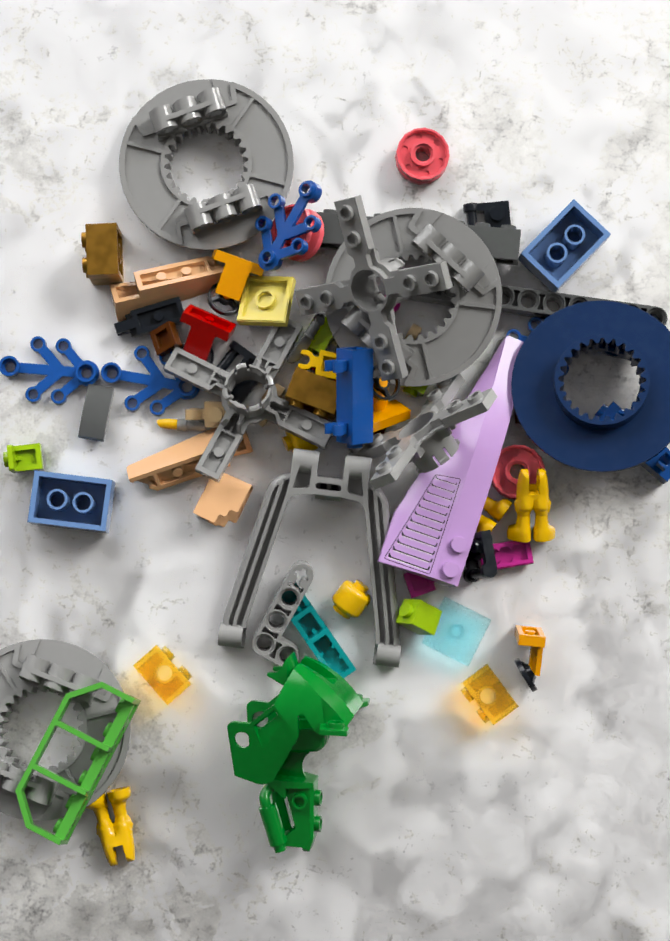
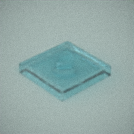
(457, 632)

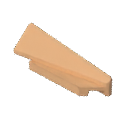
(165, 282)
(177, 462)

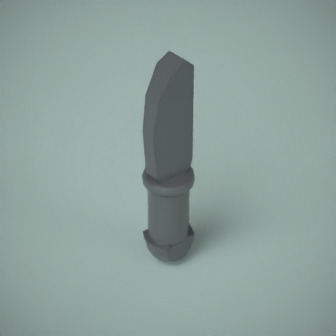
(306, 339)

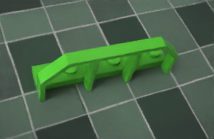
(89, 778)

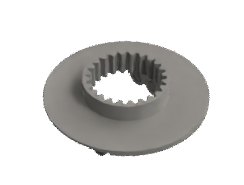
(178, 113)
(475, 284)
(60, 669)

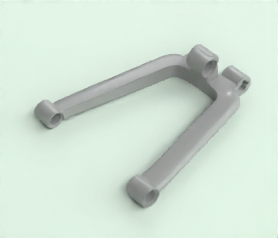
(304, 480)

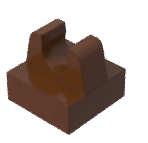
(165, 338)

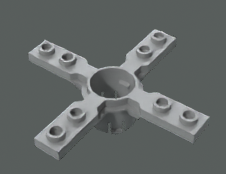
(362, 286)
(237, 418)
(426, 433)

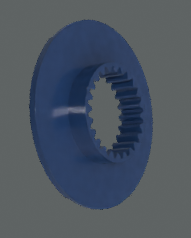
(542, 403)

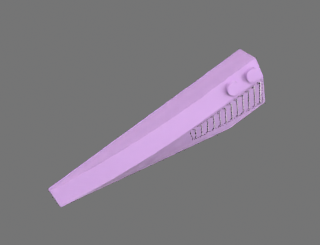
(443, 506)

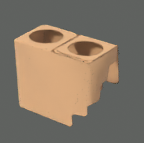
(223, 500)

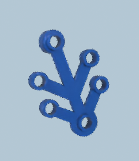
(286, 227)
(54, 370)
(155, 383)

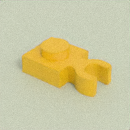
(319, 363)

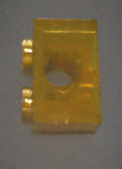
(151, 663)
(502, 702)

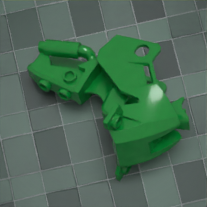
(300, 721)

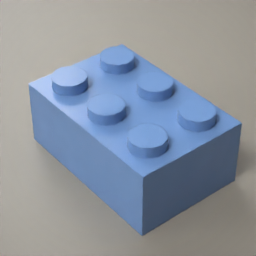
(564, 246)
(71, 501)

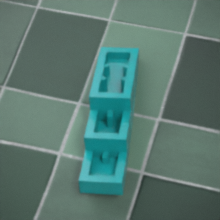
(319, 636)

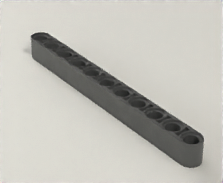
(539, 298)

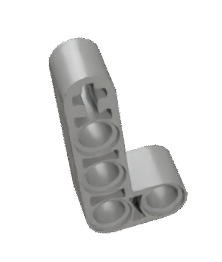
(287, 610)

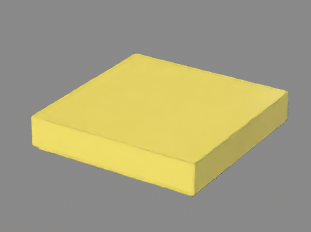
(266, 301)

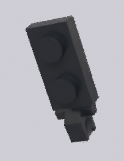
(148, 318)

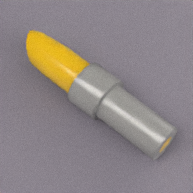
(181, 424)

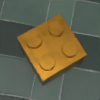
(103, 253)
(312, 393)

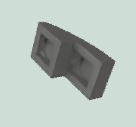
(96, 412)

